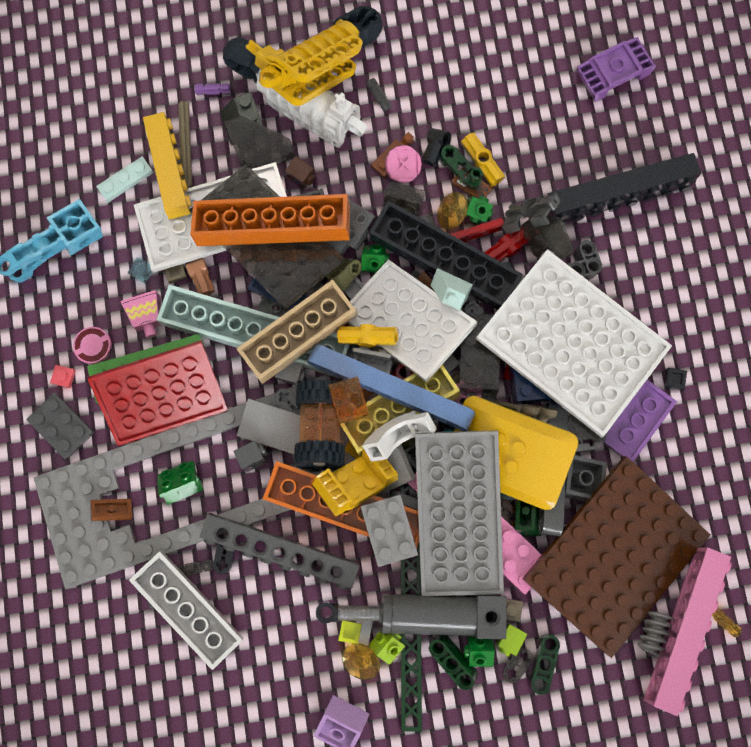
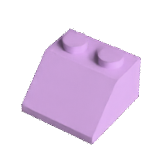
(341, 723)

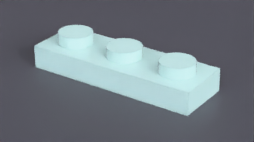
(124, 179)

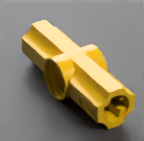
(477, 150)
(367, 335)

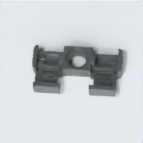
(536, 207)

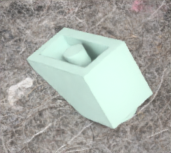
(450, 289)

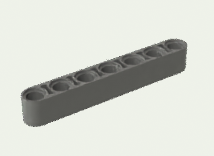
(552, 520)

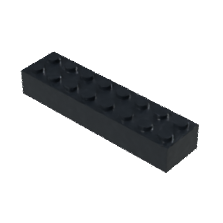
(626, 188)
(434, 248)

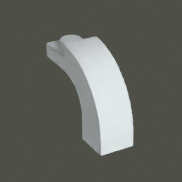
(396, 431)

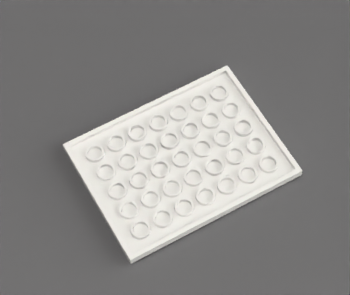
(574, 343)

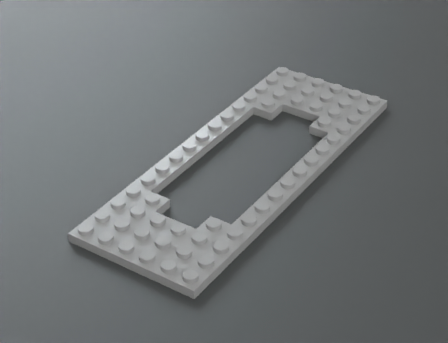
(91, 548)

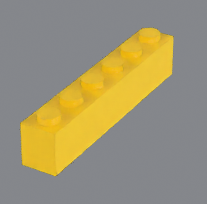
(166, 165)

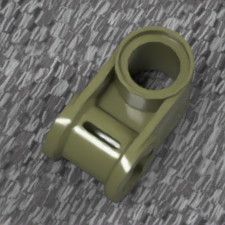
(345, 273)

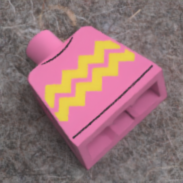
(143, 312)

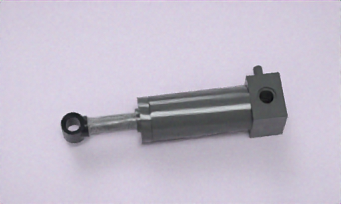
(429, 615)

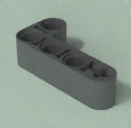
(584, 260)

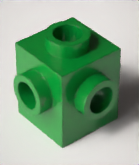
(485, 209)
(373, 258)
(479, 652)

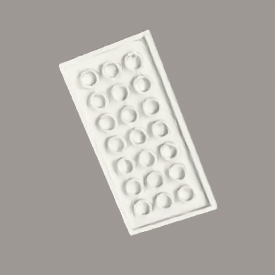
(169, 241)

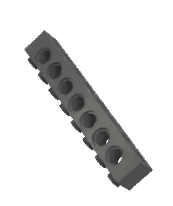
(215, 522)

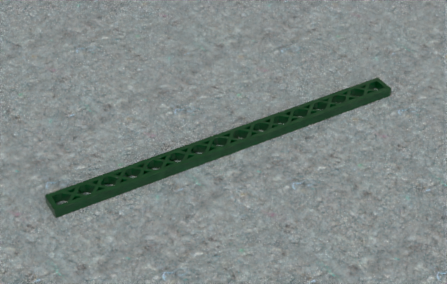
(418, 683)

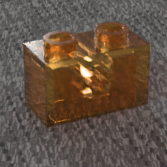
(348, 400)

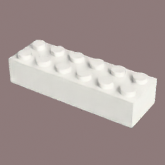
(186, 609)

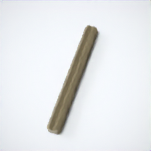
(185, 141)

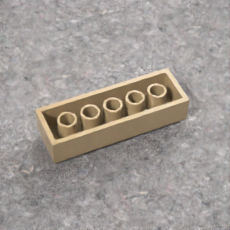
(297, 331)

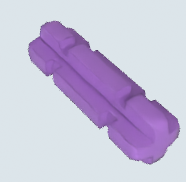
(212, 89)

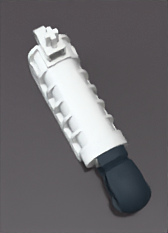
(324, 115)

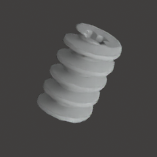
(655, 632)

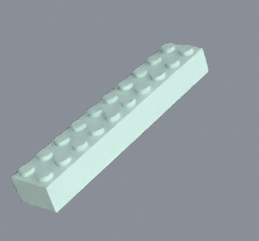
(224, 321)

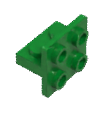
(179, 482)

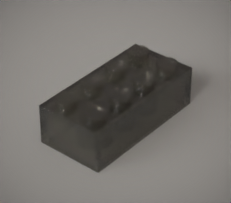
(477, 364)

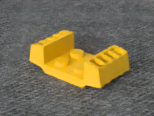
(354, 483)

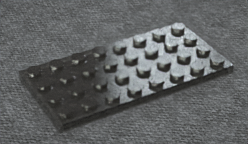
(280, 268)

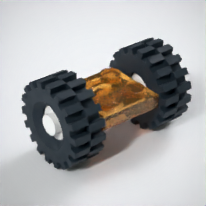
(319, 428)

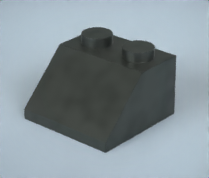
(238, 106)

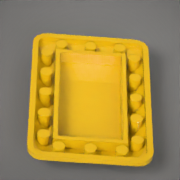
(531, 452)

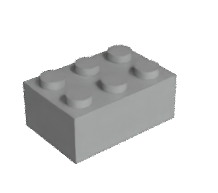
(389, 530)

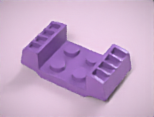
(615, 67)

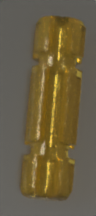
(726, 623)

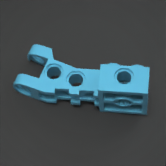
(69, 229)

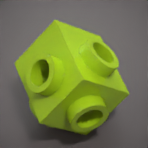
(387, 646)

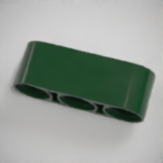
(457, 670)
(545, 674)

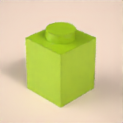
(513, 640)

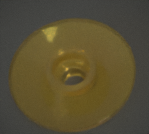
(452, 210)
(360, 661)

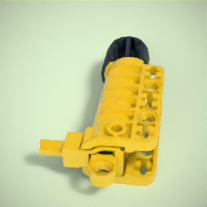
(317, 57)

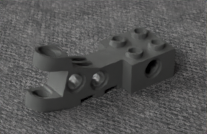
(360, 225)

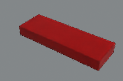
(479, 230)

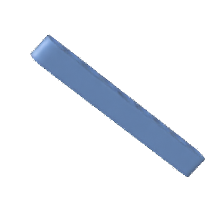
(392, 387)

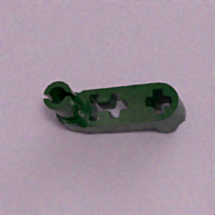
(473, 179)

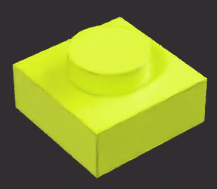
(350, 632)

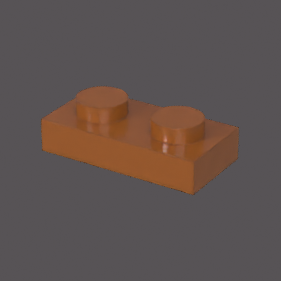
(111, 509)

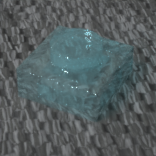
(140, 270)

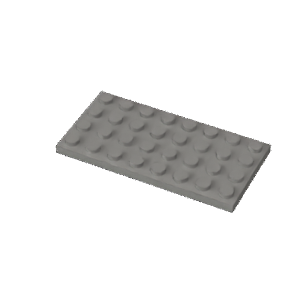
(459, 513)

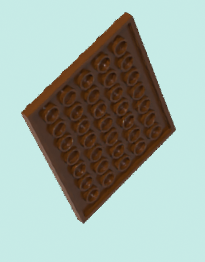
(616, 556)

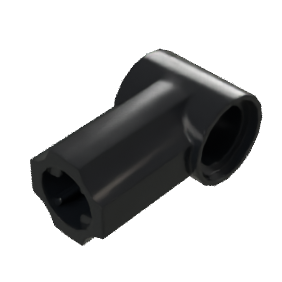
(436, 141)

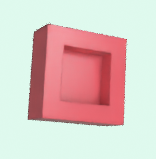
(62, 376)

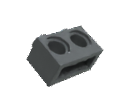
(251, 456)

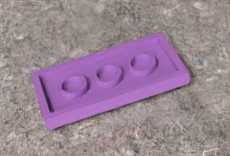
(639, 421)

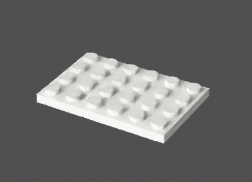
(425, 325)

